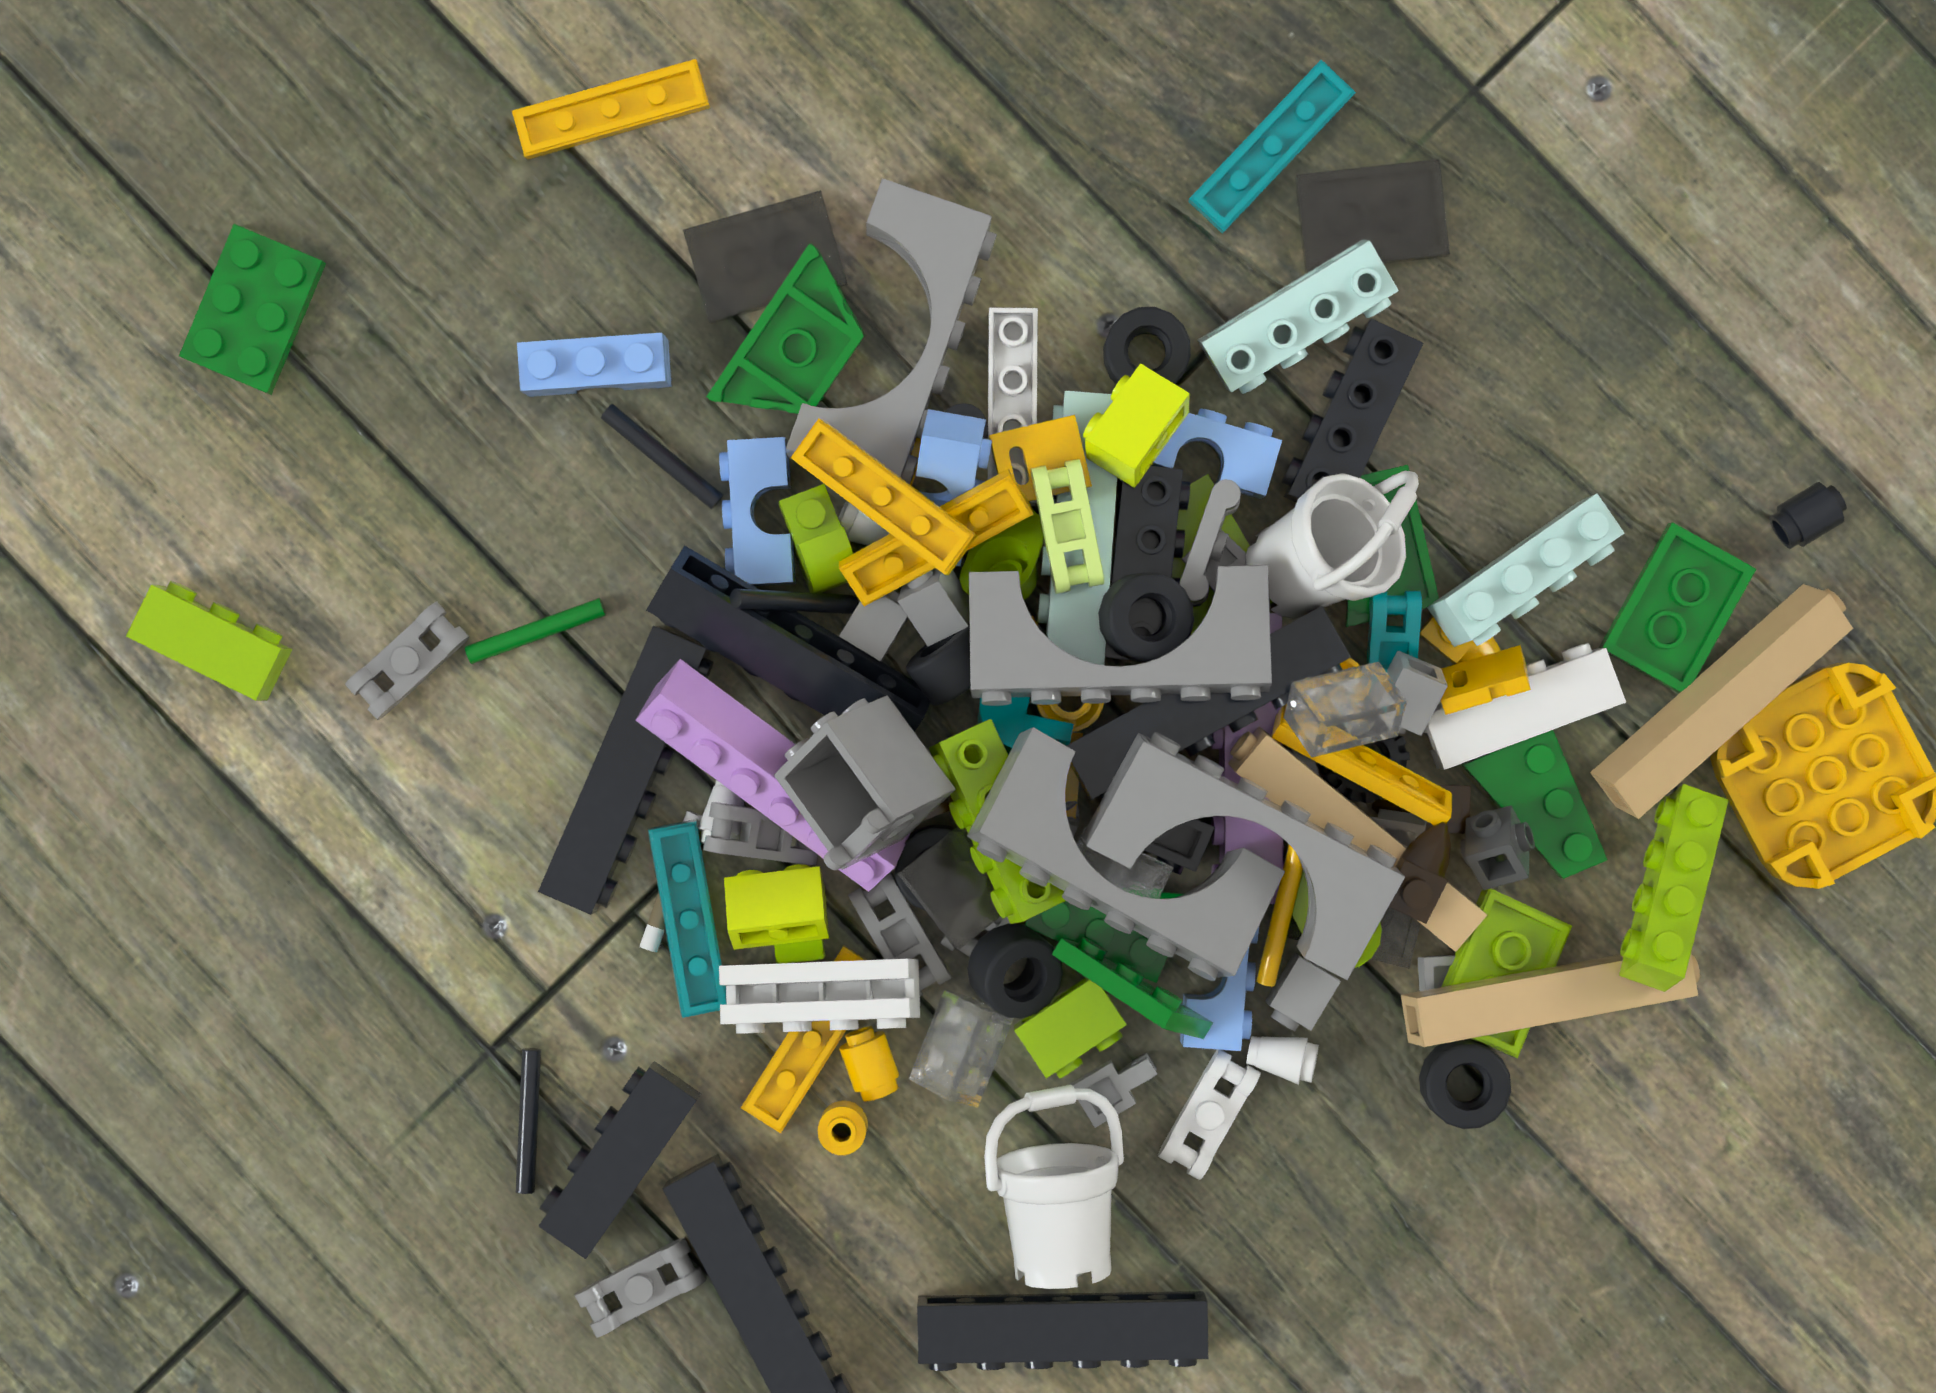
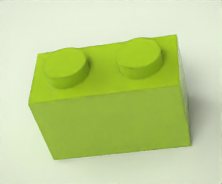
(1070, 1027)

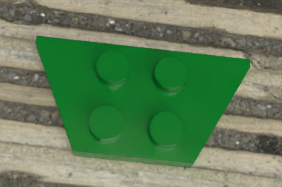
(794, 344)

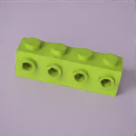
(972, 765)
(1673, 887)

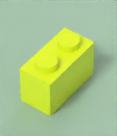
(1136, 424)
(776, 907)

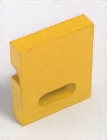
(1041, 445)
(1485, 679)

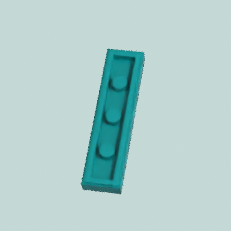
(1271, 146)
(688, 917)

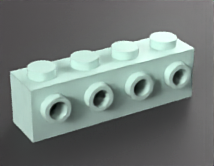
(1299, 315)
(1525, 570)

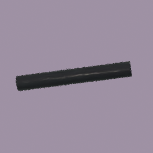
(662, 456)
(793, 601)
(528, 1120)

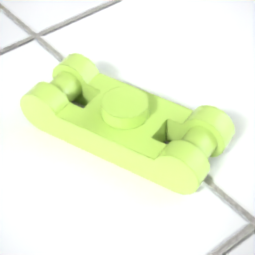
(1067, 526)

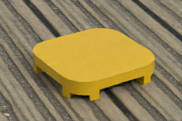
(1828, 776)

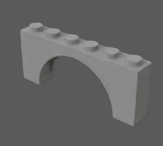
(943, 250)
(1222, 656)
(1164, 789)
(1030, 827)

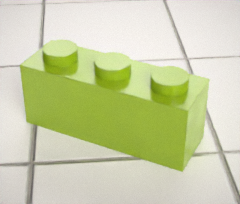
(210, 640)

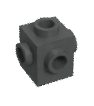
(1497, 847)

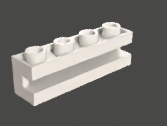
(1012, 379)
(1558, 696)
(820, 992)

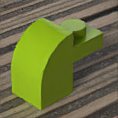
(817, 537)

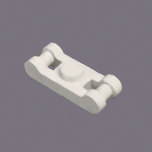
(1208, 1114)

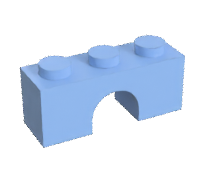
(594, 362)
(952, 453)
(1244, 454)
(752, 470)
(1225, 1009)

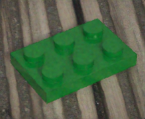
(252, 309)
(1677, 608)

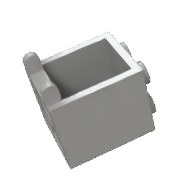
(862, 781)

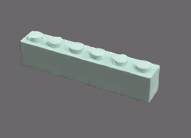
(1074, 615)

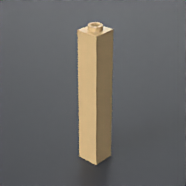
(1722, 699)
(1288, 778)
(1531, 1000)

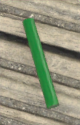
(535, 631)

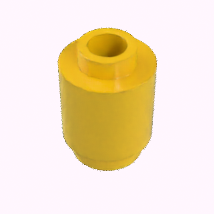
(870, 1063)
(847, 1113)

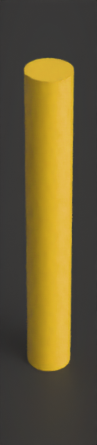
(1280, 920)

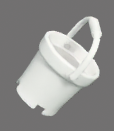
(1336, 543)
(1057, 1195)

